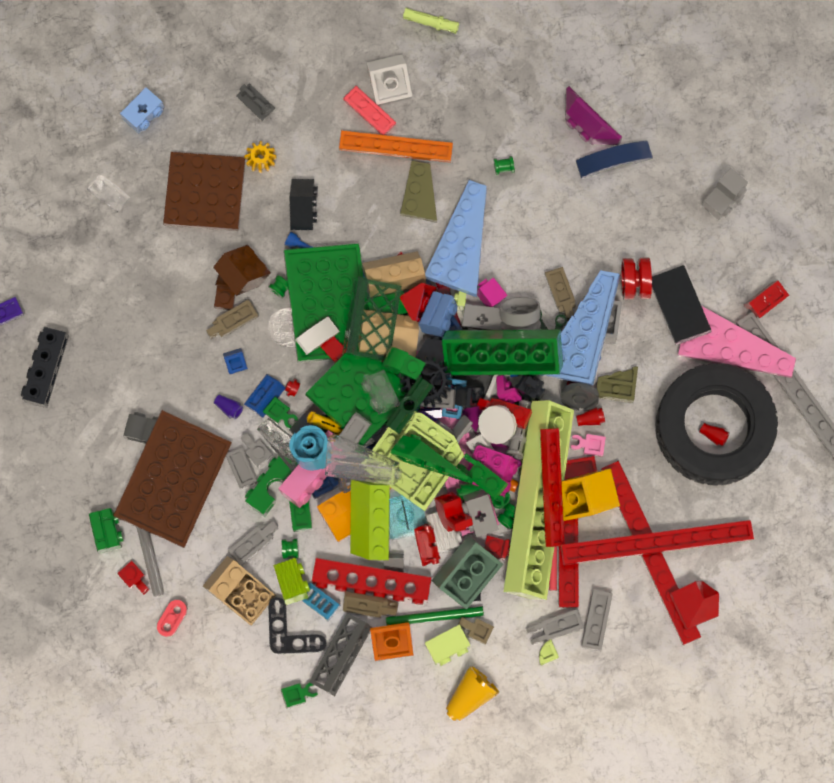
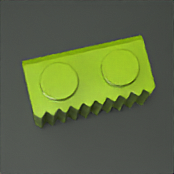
(291, 581)

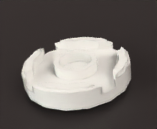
(497, 424)

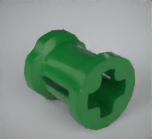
(504, 165)

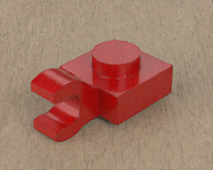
(133, 577)

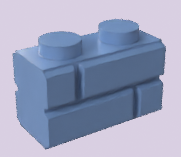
(438, 314)

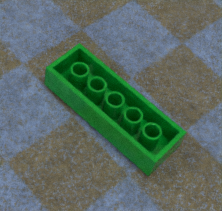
(503, 352)

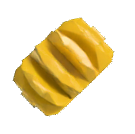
(265, 151)

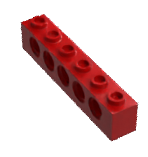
(324, 567)

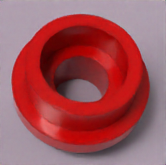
(292, 387)

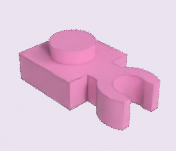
(592, 444)

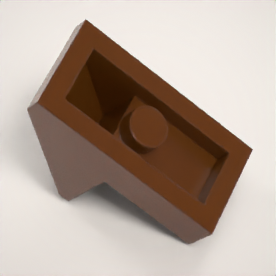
(224, 295)

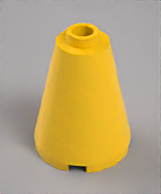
(470, 694)

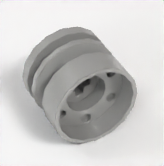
(520, 314)

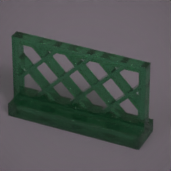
(355, 318)

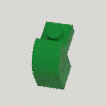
(401, 362)

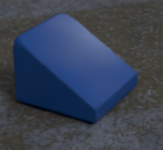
(235, 361)

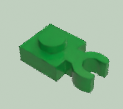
(279, 412)
(295, 695)

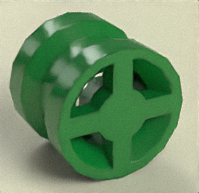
(279, 287)
(503, 501)
(290, 548)

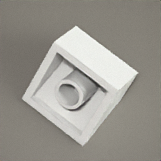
(389, 79)

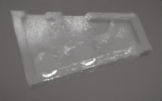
(279, 441)

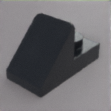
(468, 396)

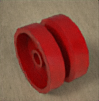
(632, 278)

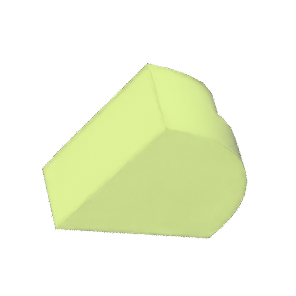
(547, 653)

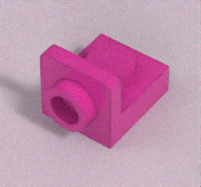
(506, 391)

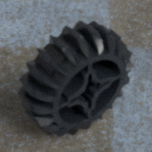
(432, 377)

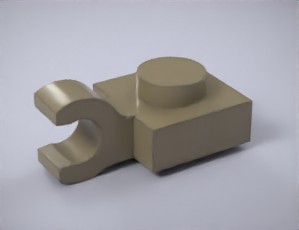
(478, 630)

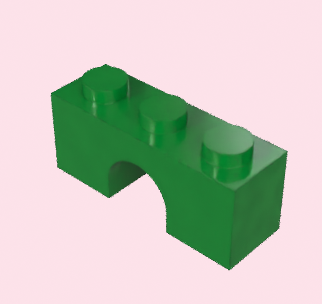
(258, 497)

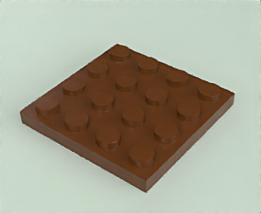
(204, 191)

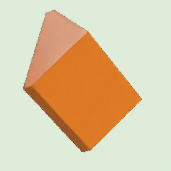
(391, 641)

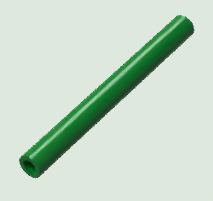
(435, 616)

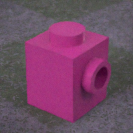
(490, 292)

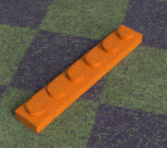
(395, 146)

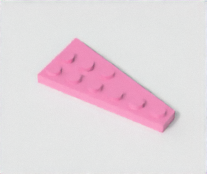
(737, 348)

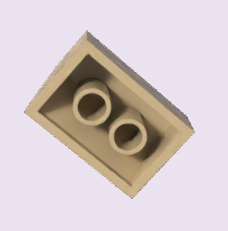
(398, 270)
(404, 335)

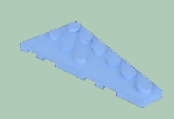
(459, 251)
(586, 331)

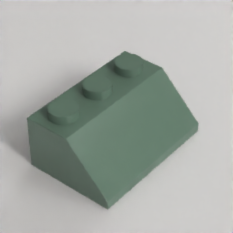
(467, 572)

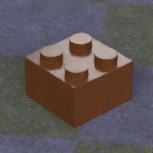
(241, 270)

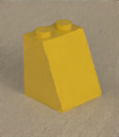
(589, 494)

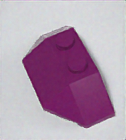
(588, 122)

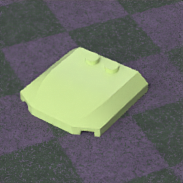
(417, 483)

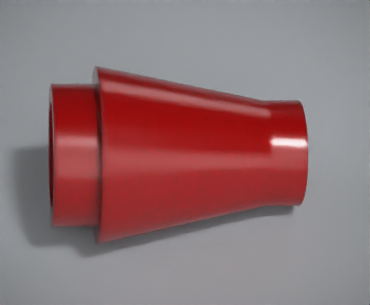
(591, 418)
(715, 434)

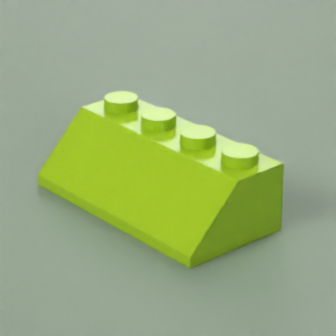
(370, 520)

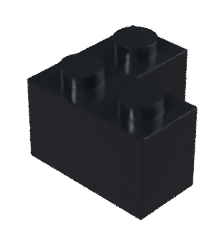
(302, 202)

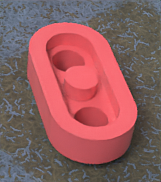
(171, 618)

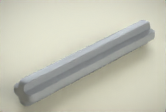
(150, 562)

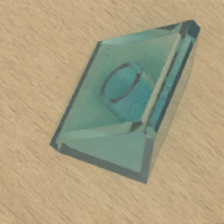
(404, 517)

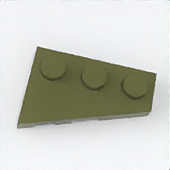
(419, 194)

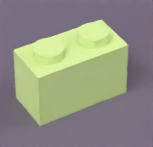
(448, 645)

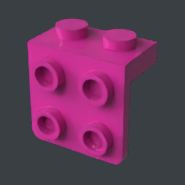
(499, 463)

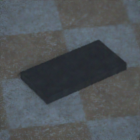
(680, 305)

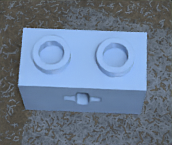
(144, 101)

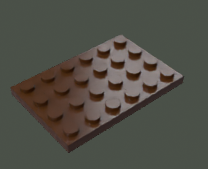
(172, 479)

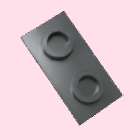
(255, 101)

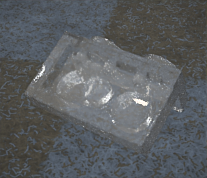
(380, 391)

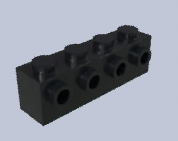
(45, 367)

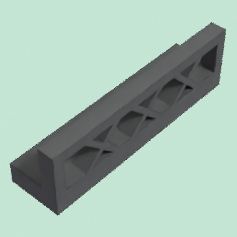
(347, 655)

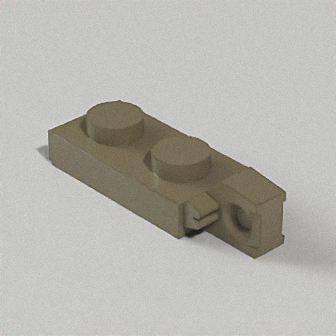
(561, 291)
(232, 320)
(368, 605)

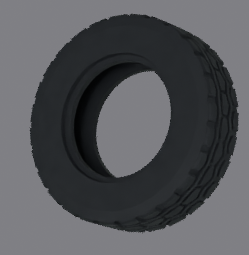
(746, 393)

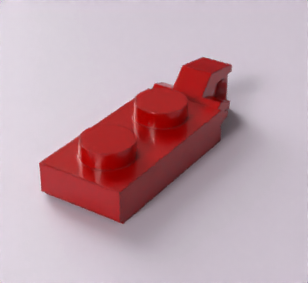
(521, 413)

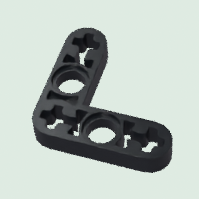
(288, 640)

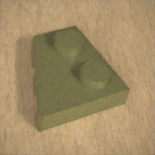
(618, 386)

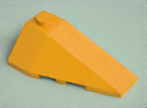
(337, 514)

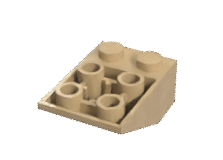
(239, 590)

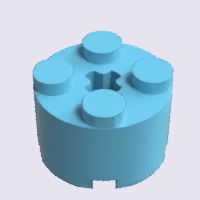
(309, 447)

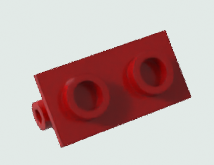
(425, 539)

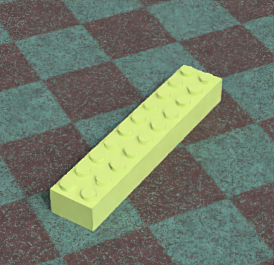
(529, 557)

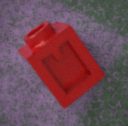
(497, 547)

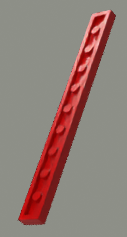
(656, 542)
(654, 562)

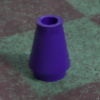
(229, 407)

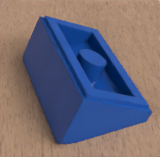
(264, 395)

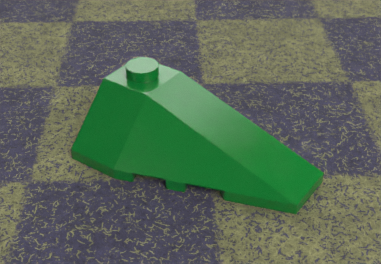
(417, 453)

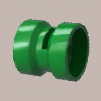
(507, 517)

